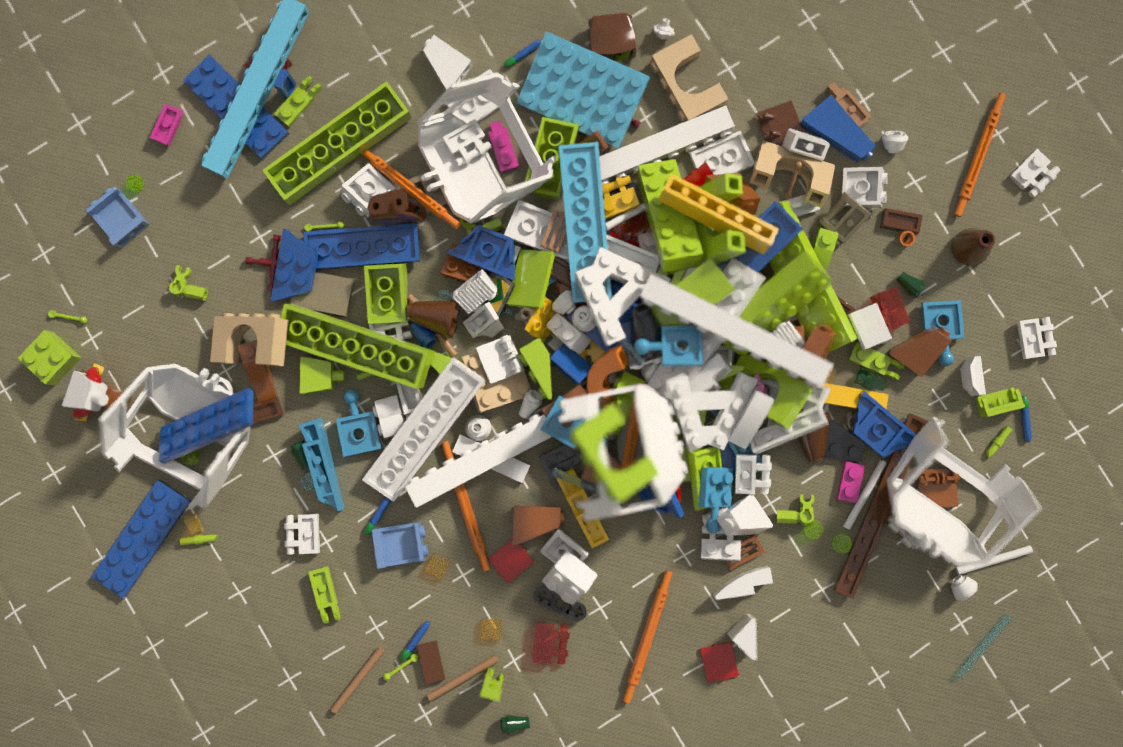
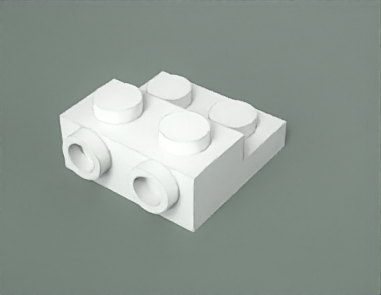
(865, 185)
(362, 187)

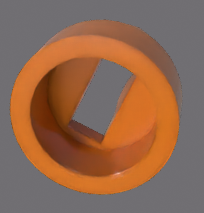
(909, 241)

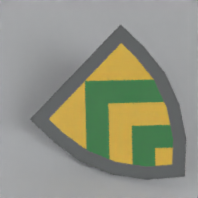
(504, 290)

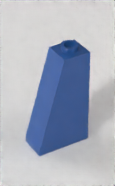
(838, 129)

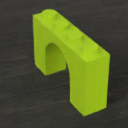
(729, 243)
(792, 390)
(588, 438)

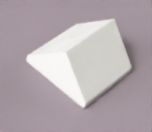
(870, 326)
(559, 543)
(745, 635)

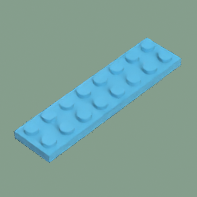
(583, 210)

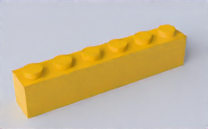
(717, 213)

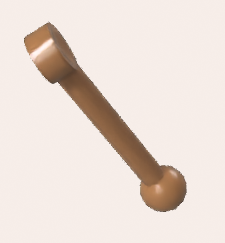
(788, 195)

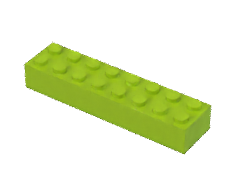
(337, 143)
(825, 306)
(356, 346)

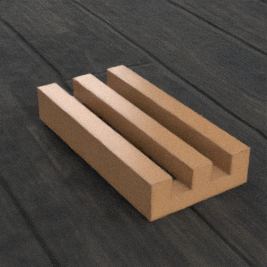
(550, 246)

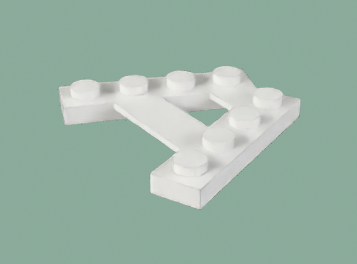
(608, 312)
(729, 402)
(806, 422)

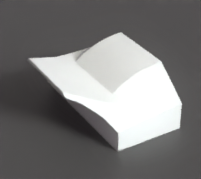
(483, 322)
(972, 376)

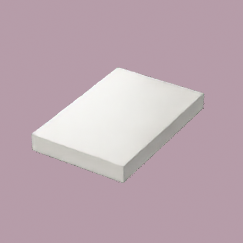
(478, 107)
(724, 155)

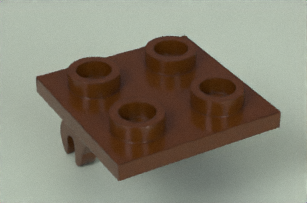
(777, 121)

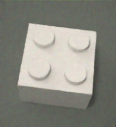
(569, 578)

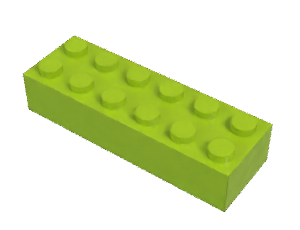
(671, 230)
(784, 295)

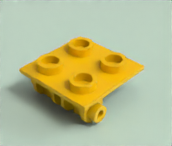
(539, 319)

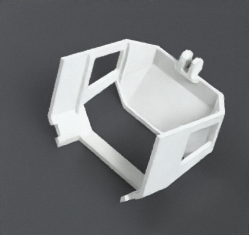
(476, 187)
(175, 394)
(659, 441)
(938, 528)

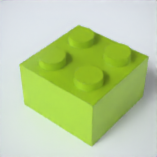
(49, 358)

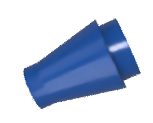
(424, 336)

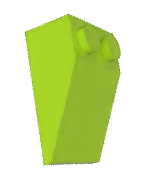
(386, 293)

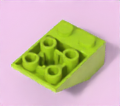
(538, 359)

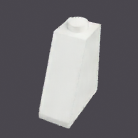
(446, 62)
(744, 518)

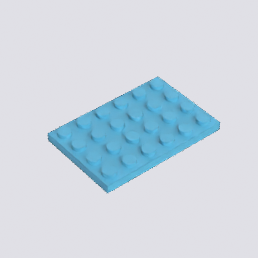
(583, 89)

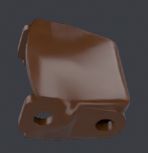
(612, 34)
(395, 208)

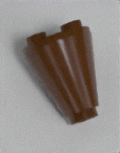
(972, 246)
(435, 316)
(814, 443)

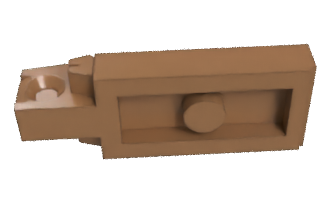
(849, 104)

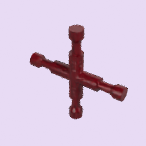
(272, 263)

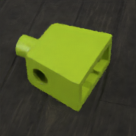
(318, 375)

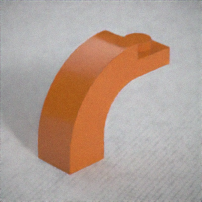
(598, 377)

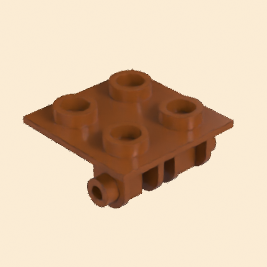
(457, 268)
(939, 486)

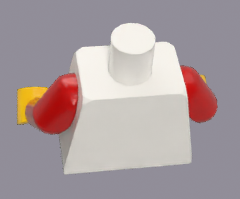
(86, 393)

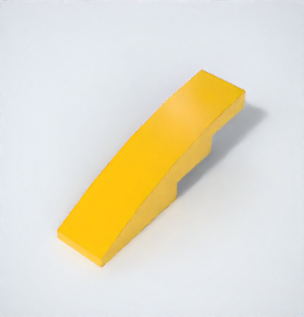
(849, 396)
(592, 528)

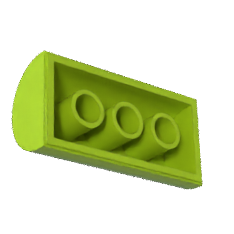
(549, 137)

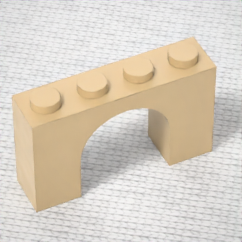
(688, 105)
(815, 172)
(229, 330)

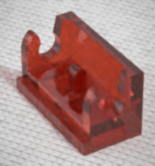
(632, 228)
(891, 308)

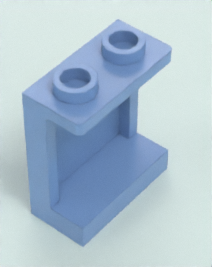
(117, 217)
(399, 544)

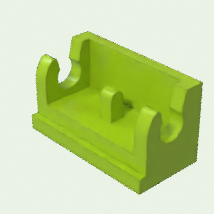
(999, 402)
(492, 688)

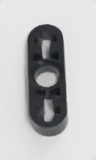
(571, 614)

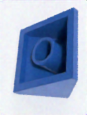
(571, 364)

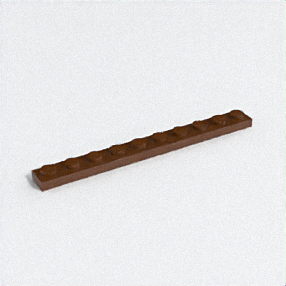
(873, 521)

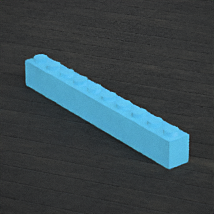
(255, 88)

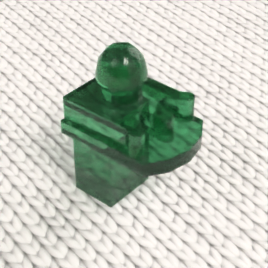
(870, 380)

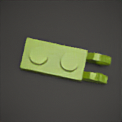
(297, 102)
(874, 361)
(324, 593)

